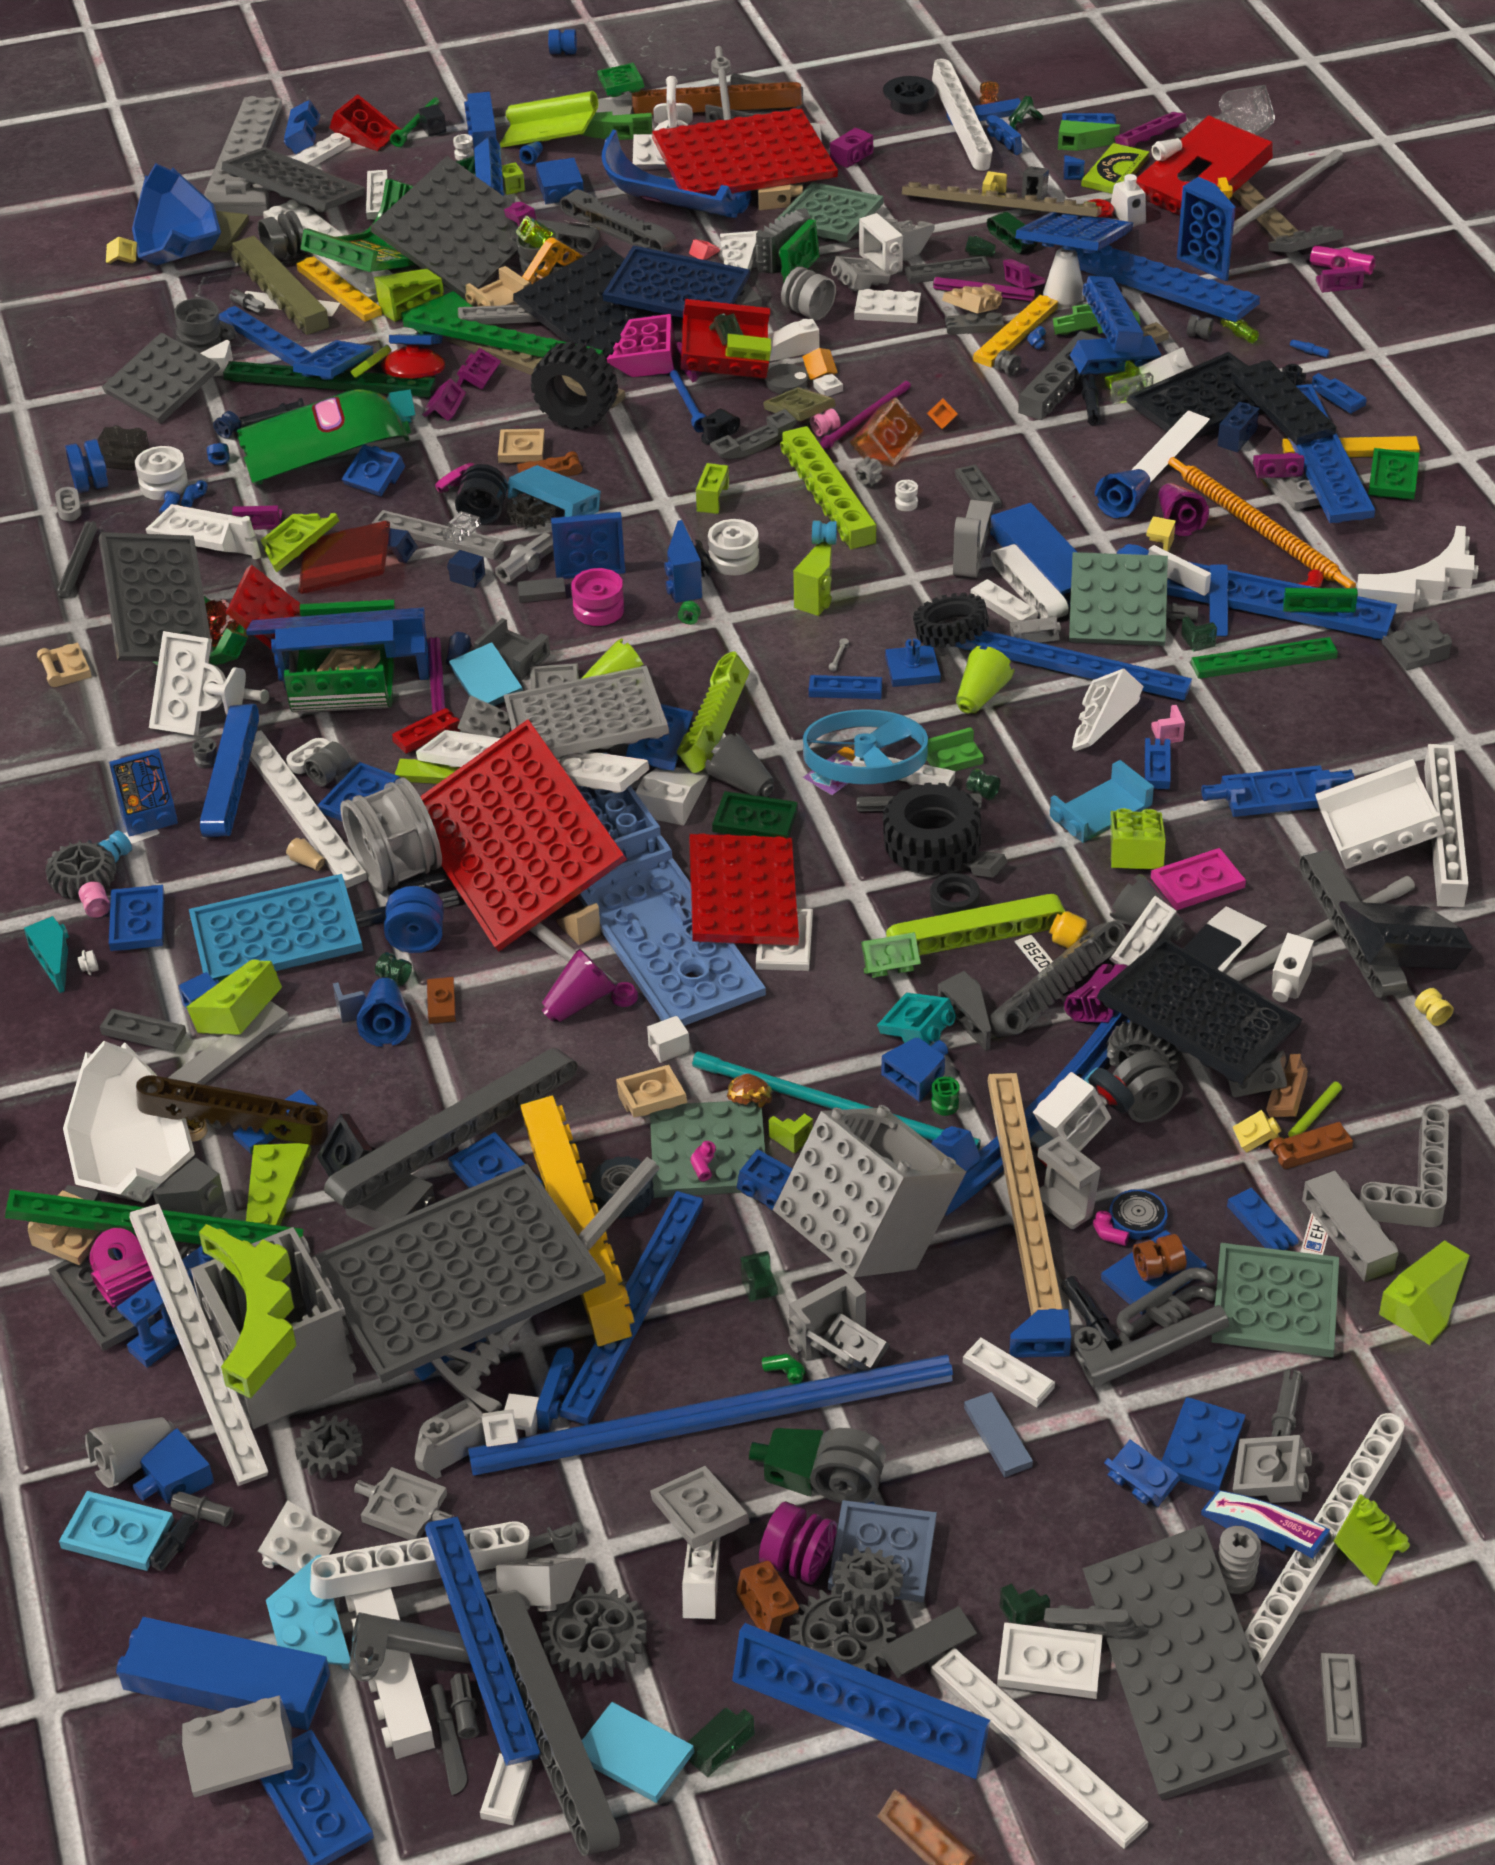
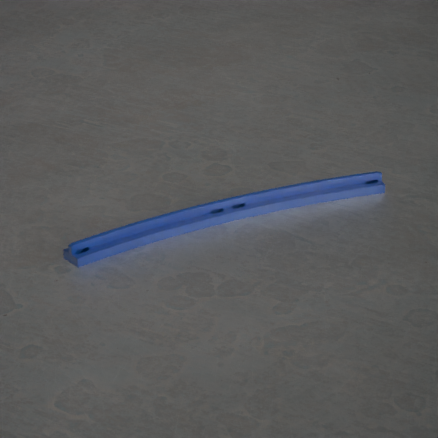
(1089, 1057)

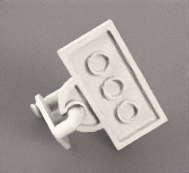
(667, 116)
(187, 685)

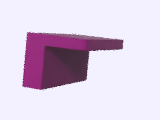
(1020, 274)
(1341, 279)
(445, 400)
(261, 516)

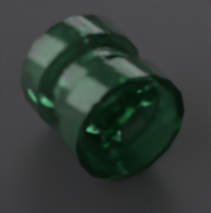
(981, 783)
(390, 967)

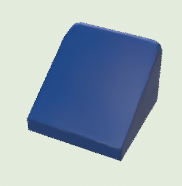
(1073, 168)

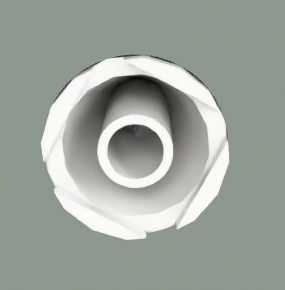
(1065, 279)

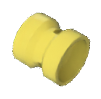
(1435, 1008)

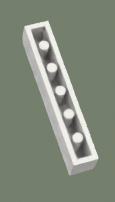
(396, 1684)

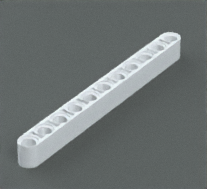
(1358, 1478)

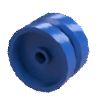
(87, 466)
(414, 919)

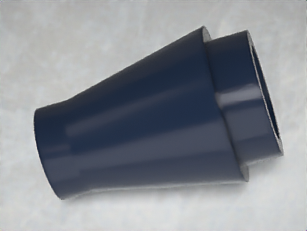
(458, 645)

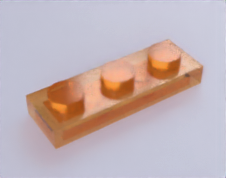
(923, 1831)

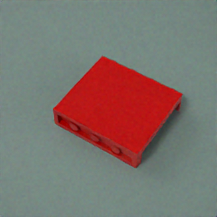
(703, 348)

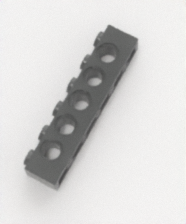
(1052, 383)

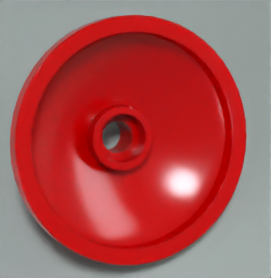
(412, 362)

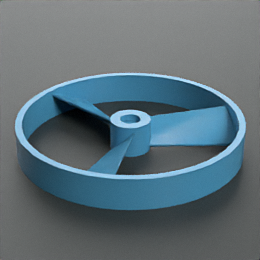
(866, 746)

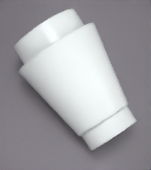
(1166, 148)

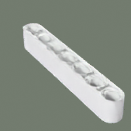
(411, 1561)

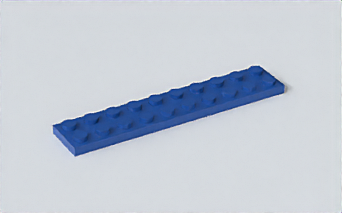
(1169, 282)
(1333, 474)
(1266, 597)

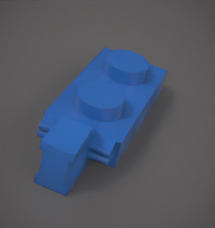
(1338, 393)

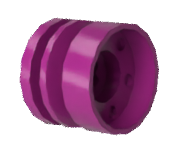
(798, 1542)

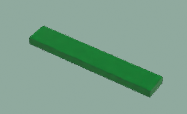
(1264, 657)

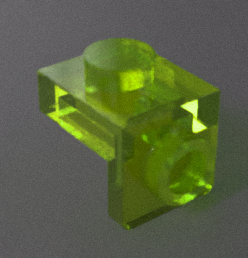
(1130, 371)

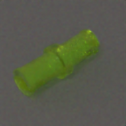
(1241, 329)

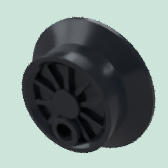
(909, 94)

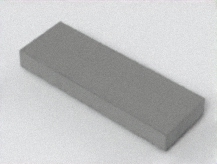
(1340, 1700)

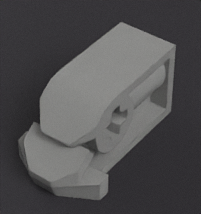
(448, 1436)

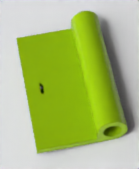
(549, 118)

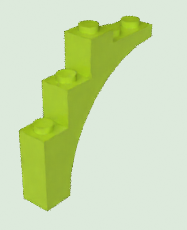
(265, 1333)

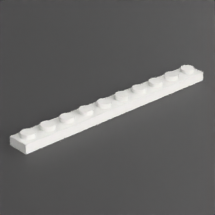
(305, 812)
(198, 1344)

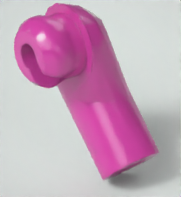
(701, 1159)
(1106, 1230)

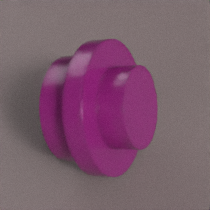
(624, 994)

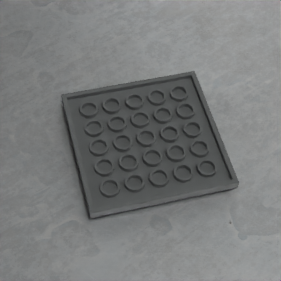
(452, 227)

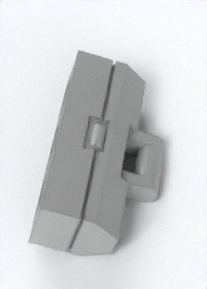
(239, 198)

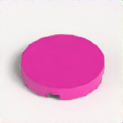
(452, 478)

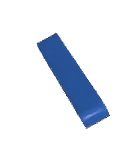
(489, 164)

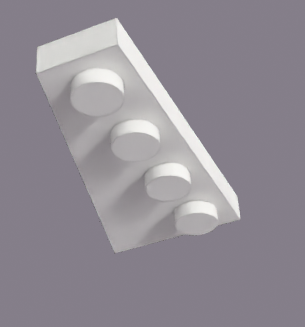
(739, 248)

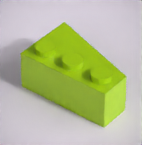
(236, 999)

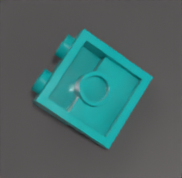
(918, 1017)

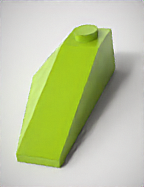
(1426, 1292)

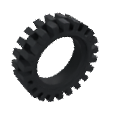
(935, 633)

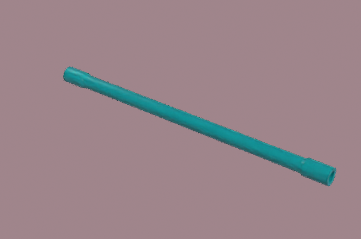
(717, 1066)

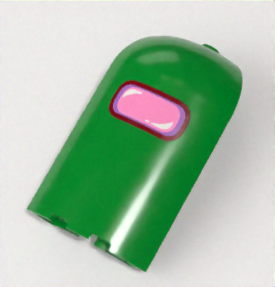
(319, 432)

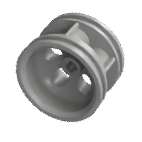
(391, 834)

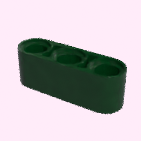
(1004, 228)

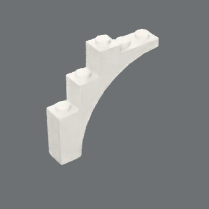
(1451, 568)

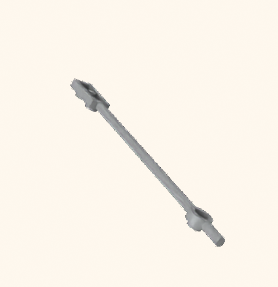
(721, 67)

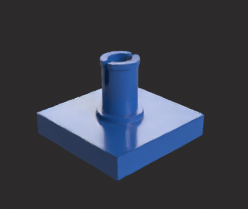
(912, 664)

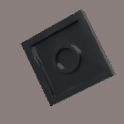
(343, 1145)

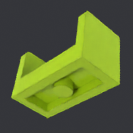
(712, 482)

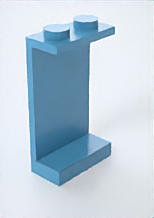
(1090, 812)

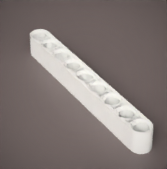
(962, 115)

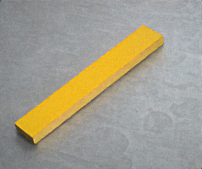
(1365, 445)

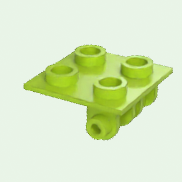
(1370, 1538)

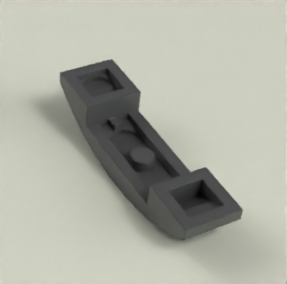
(757, 439)

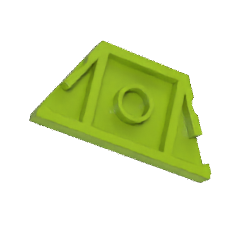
(295, 536)

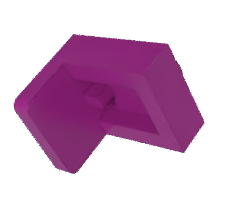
(518, 211)

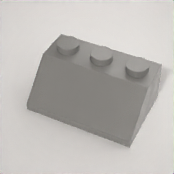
(237, 1746)

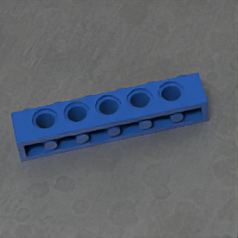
(1113, 314)

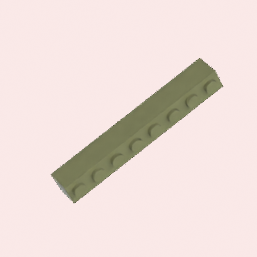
(280, 285)

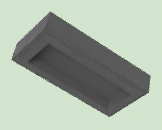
(541, 590)

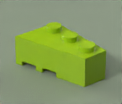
(406, 290)

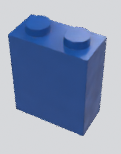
(558, 179)

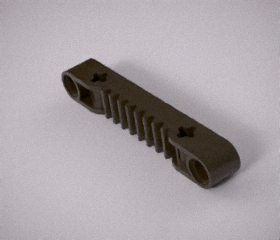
(160, 1098)

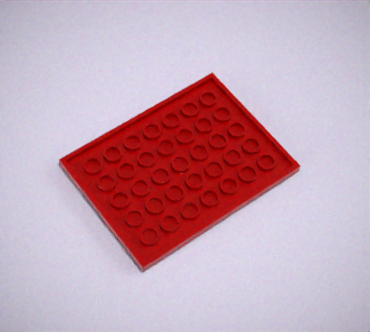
(745, 153)
(517, 835)

